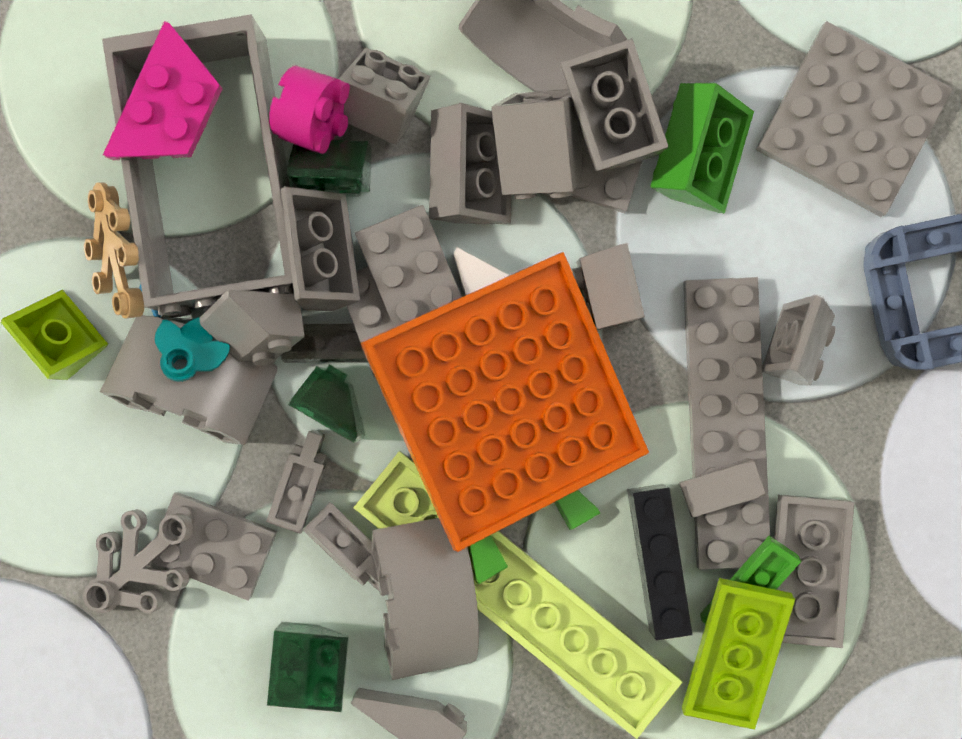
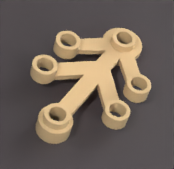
(113, 251)

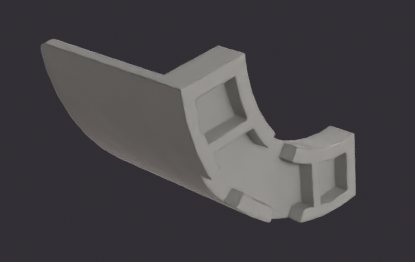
(535, 37)
(215, 401)
(429, 601)

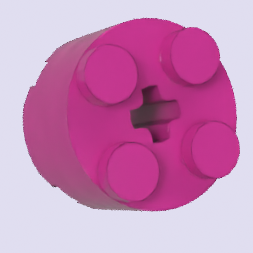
(309, 109)

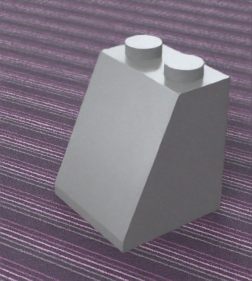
(538, 144)

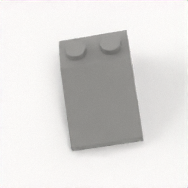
(799, 340)

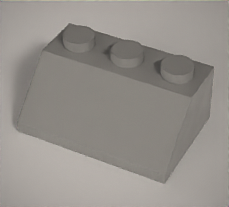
(614, 106)
(465, 168)
(320, 249)

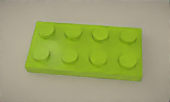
(737, 653)

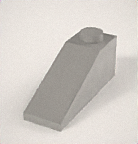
(411, 716)

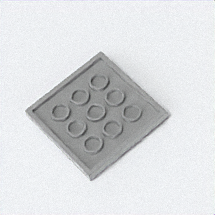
(854, 119)

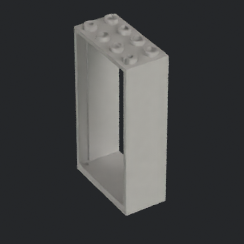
(209, 42)

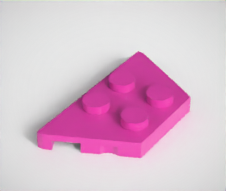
(166, 104)

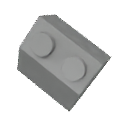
(609, 287)
(255, 324)

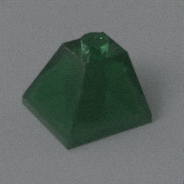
(330, 402)

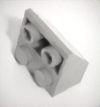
(382, 94)

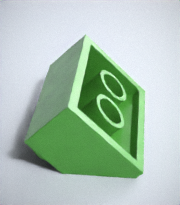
(703, 146)

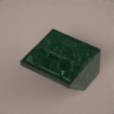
(341, 168)
(307, 667)

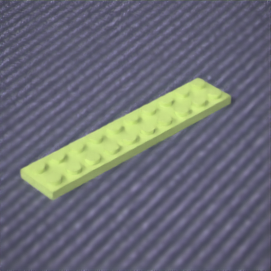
(542, 613)

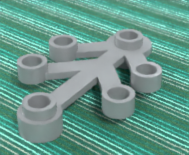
(134, 565)

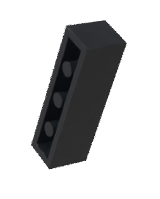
(659, 562)

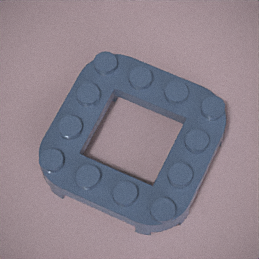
(893, 298)

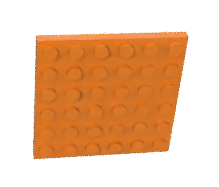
(505, 400)

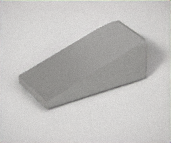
(723, 487)

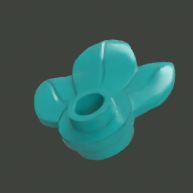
(191, 344)

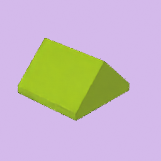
(55, 335)

